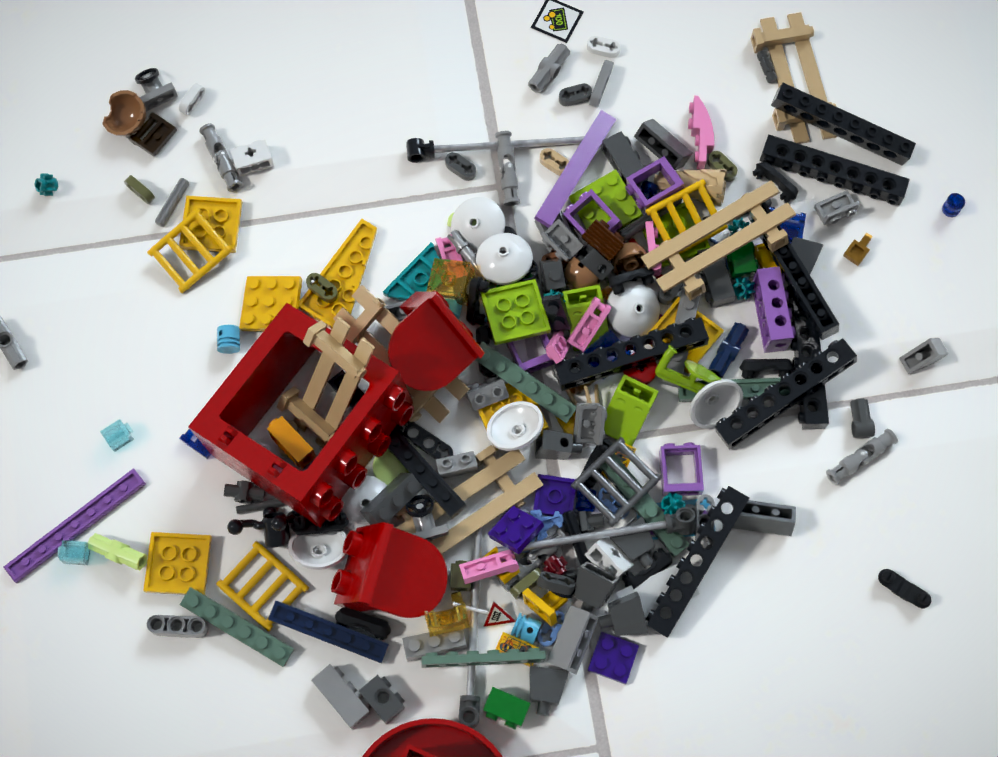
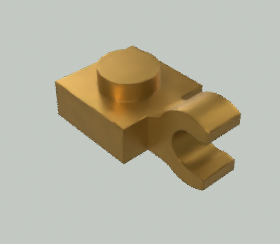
(857, 250)

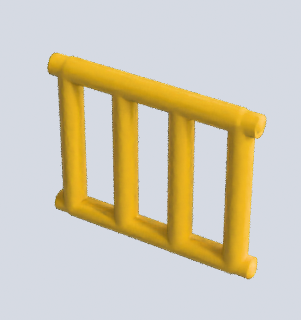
(684, 194)
(169, 239)
(272, 561)

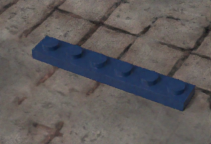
(328, 631)

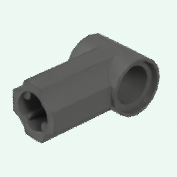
(862, 423)

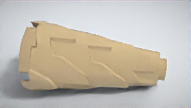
(714, 181)

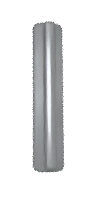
(172, 202)

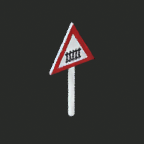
(495, 615)

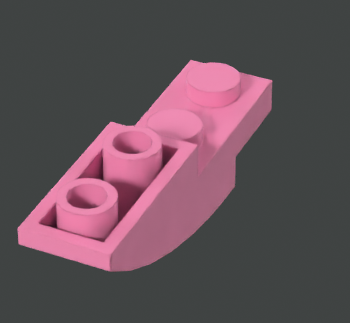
(702, 130)

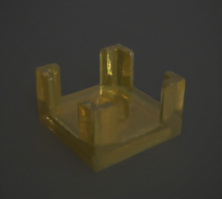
(451, 279)
(448, 620)

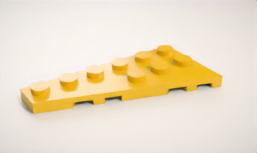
(344, 272)

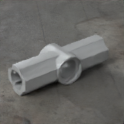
(549, 68)
(12, 350)

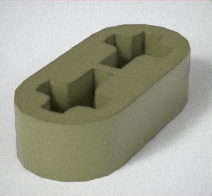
(724, 163)
(139, 189)
(324, 284)
(527, 582)

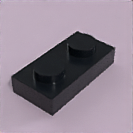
(556, 312)

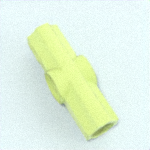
(117, 551)

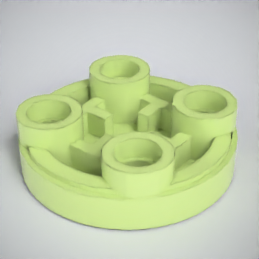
(387, 467)

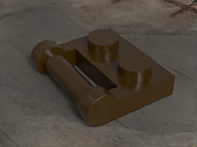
(156, 138)

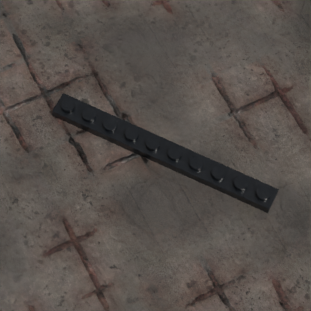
(414, 462)

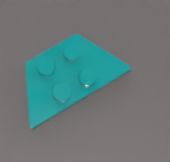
(414, 276)

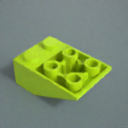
(578, 302)
(629, 409)

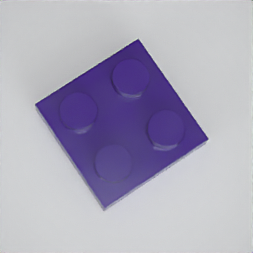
(554, 495)
(516, 529)
(613, 658)

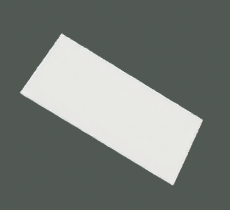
(654, 585)

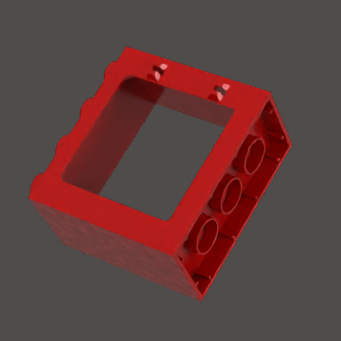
(253, 389)

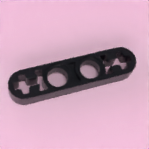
(421, 437)

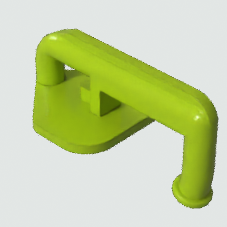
(682, 380)

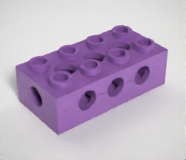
(773, 310)

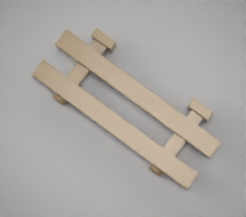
(773, 40)
(763, 224)
(376, 309)
(332, 353)
(494, 471)

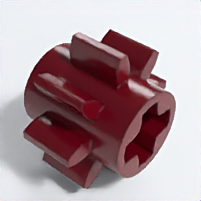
(555, 565)

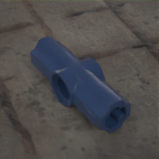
(729, 349)

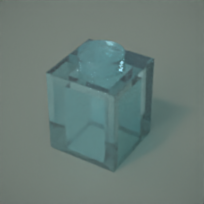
(117, 434)
(74, 552)

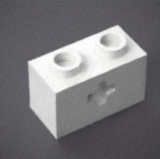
(260, 160)
(609, 557)

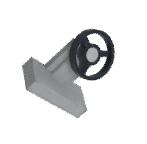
(155, 92)
(424, 519)

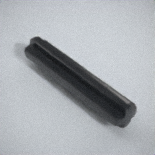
(573, 529)

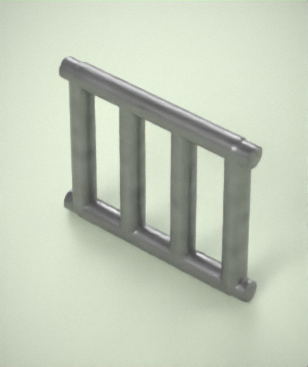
(639, 491)

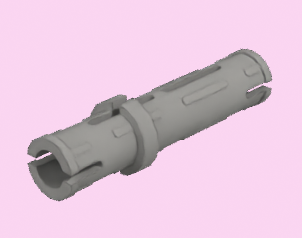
(464, 249)

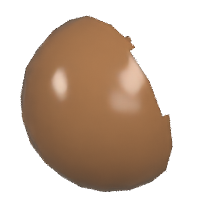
(126, 113)

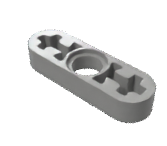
(601, 83)
(700, 508)

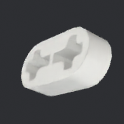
(603, 46)
(191, 99)

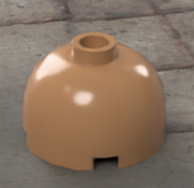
(629, 258)
(579, 275)

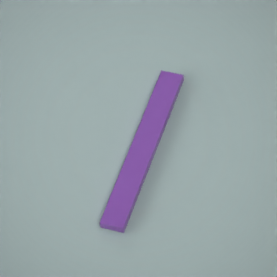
(574, 169)
(74, 525)

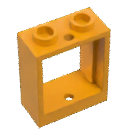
(291, 442)

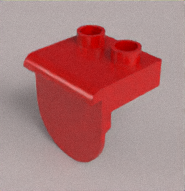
(431, 343)
(390, 572)

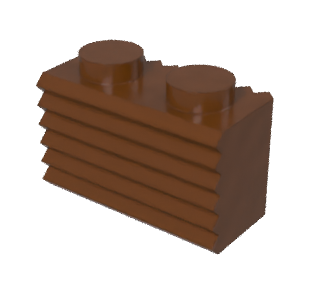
(603, 239)

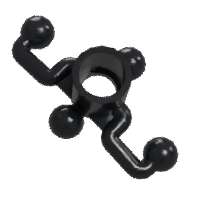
(274, 525)

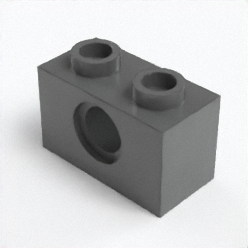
(387, 710)

